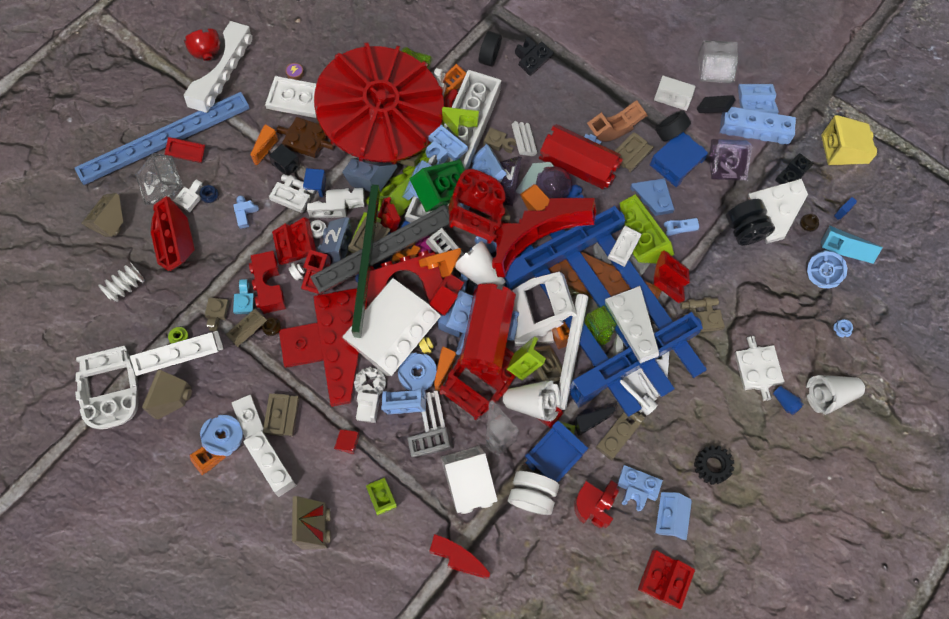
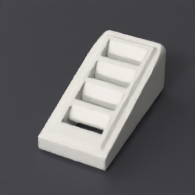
(431, 242)

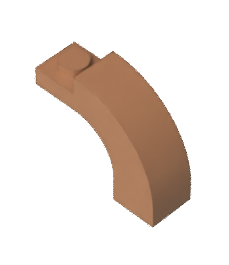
(618, 125)

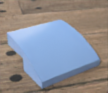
(758, 97)

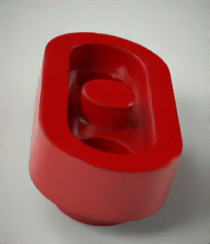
(608, 496)

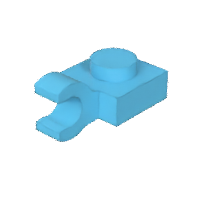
(244, 301)

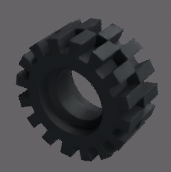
(722, 456)

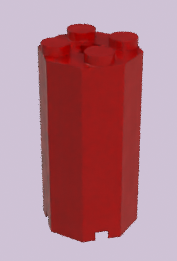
(581, 157)
(487, 329)

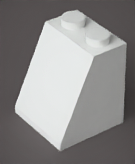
(469, 479)

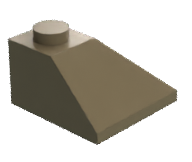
(105, 216)
(166, 395)

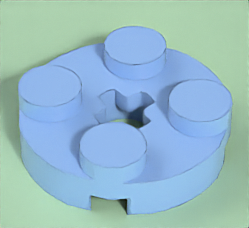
(417, 361)
(225, 445)

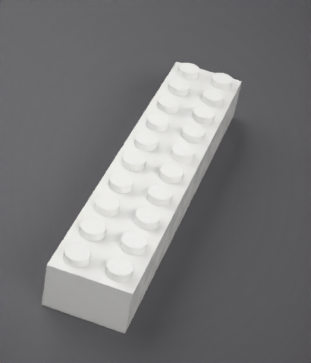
(478, 94)

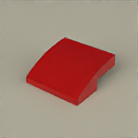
(293, 241)
(671, 276)
(666, 579)

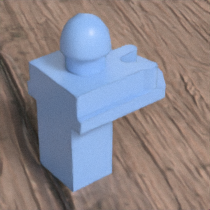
(242, 209)

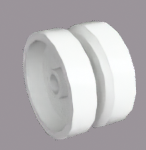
(533, 492)

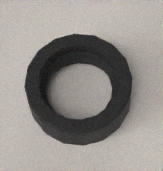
(490, 48)
(673, 125)

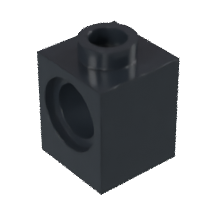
(284, 160)

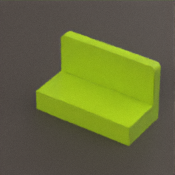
(526, 360)

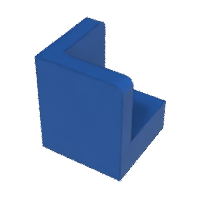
(315, 180)

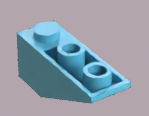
(850, 245)

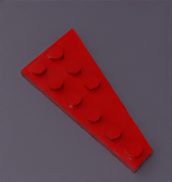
(340, 359)

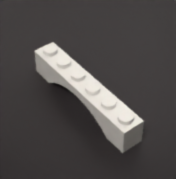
(203, 92)

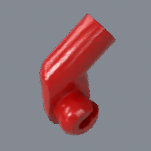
(450, 97)

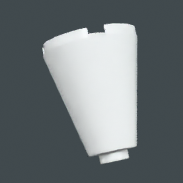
(478, 266)
(833, 392)
(534, 399)

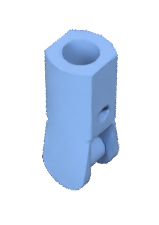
(685, 225)

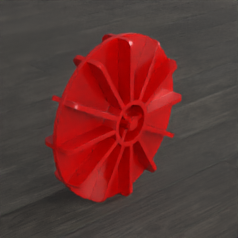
(378, 103)

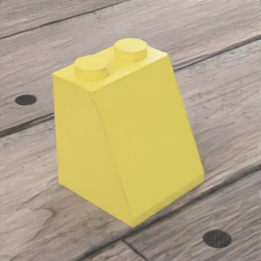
(848, 142)

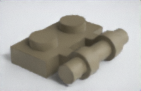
(710, 318)

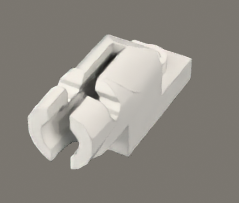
(336, 203)

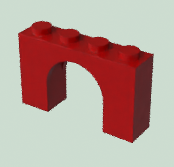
(430, 278)

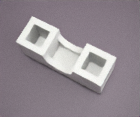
(269, 463)

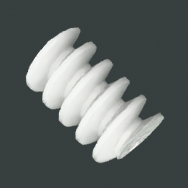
(122, 283)

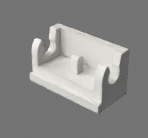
(674, 93)

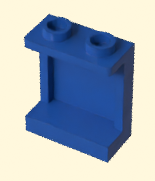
(678, 158)
(556, 453)

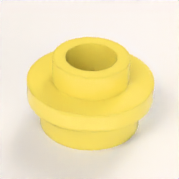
(426, 345)

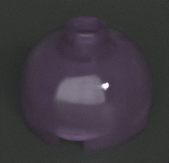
(554, 182)

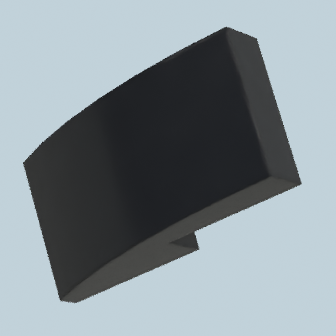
(795, 169)

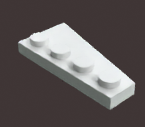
(634, 322)

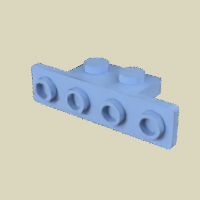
(459, 316)

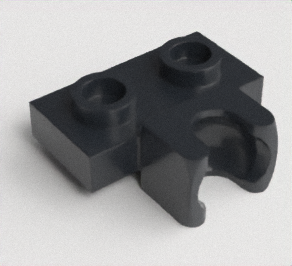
(532, 56)

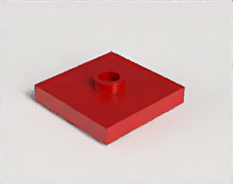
(300, 345)

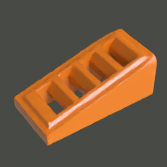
(454, 71)
(264, 143)
(445, 364)
(209, 463)

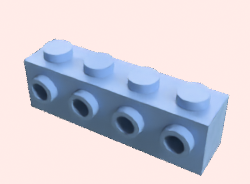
(758, 125)

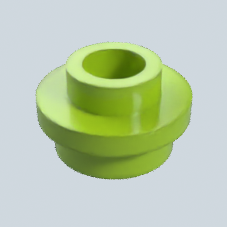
(171, 336)

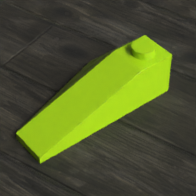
(397, 188)
(653, 239)

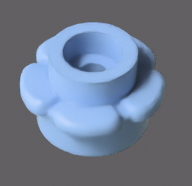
(847, 325)

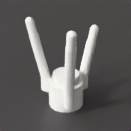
(646, 402)

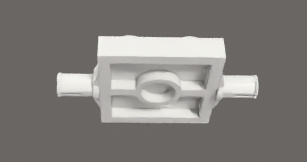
(759, 368)

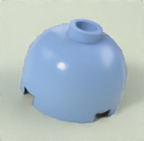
(827, 269)

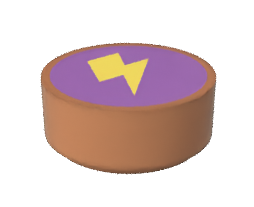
(294, 71)

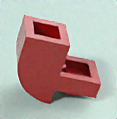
(314, 263)
(585, 506)

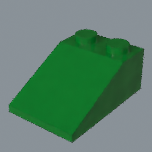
(437, 183)

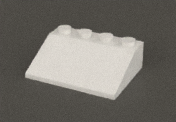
(392, 327)

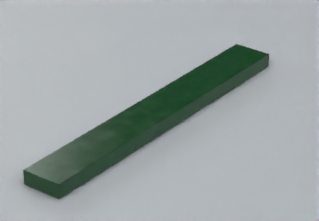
(365, 264)

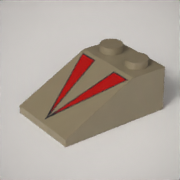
(310, 523)

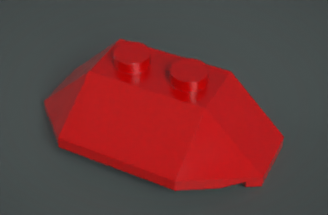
(170, 234)

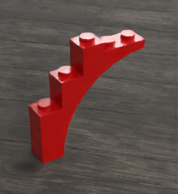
(558, 215)

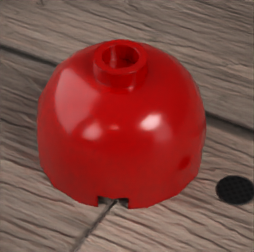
(202, 44)

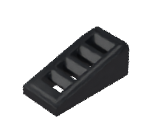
(590, 420)

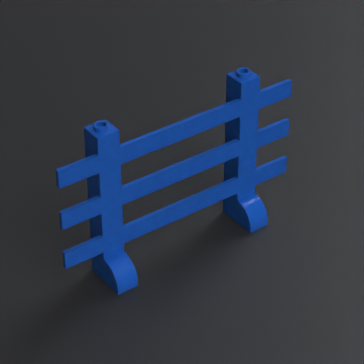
(609, 371)

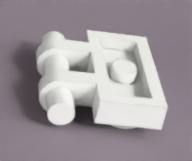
(290, 197)

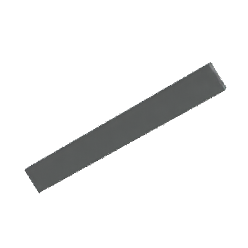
(382, 249)

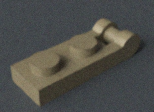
(619, 435)

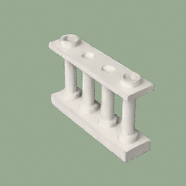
(176, 353)

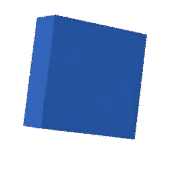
(845, 208)

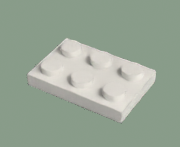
(292, 97)

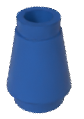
(788, 400)

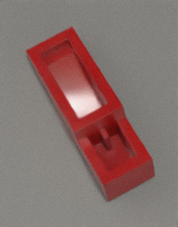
(458, 557)

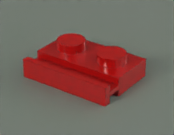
(389, 215)

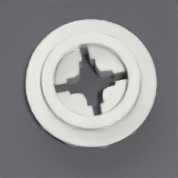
(372, 373)

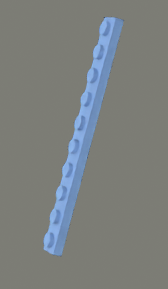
(158, 139)

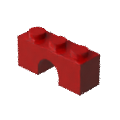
(269, 297)

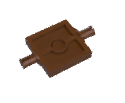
(304, 137)

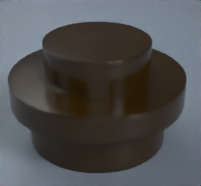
(809, 222)
(271, 326)

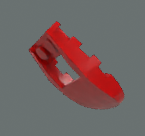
(482, 194)
(470, 399)

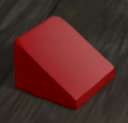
(347, 441)

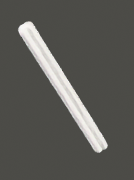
(572, 349)

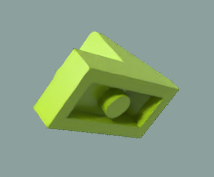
(455, 117)
(381, 496)

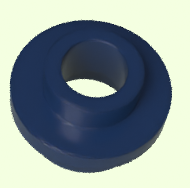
(208, 189)

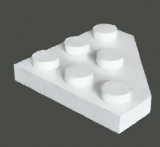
(782, 206)

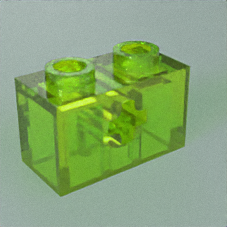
(600, 325)

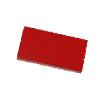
(185, 150)

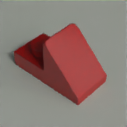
(446, 294)

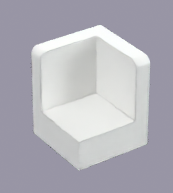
(367, 407)

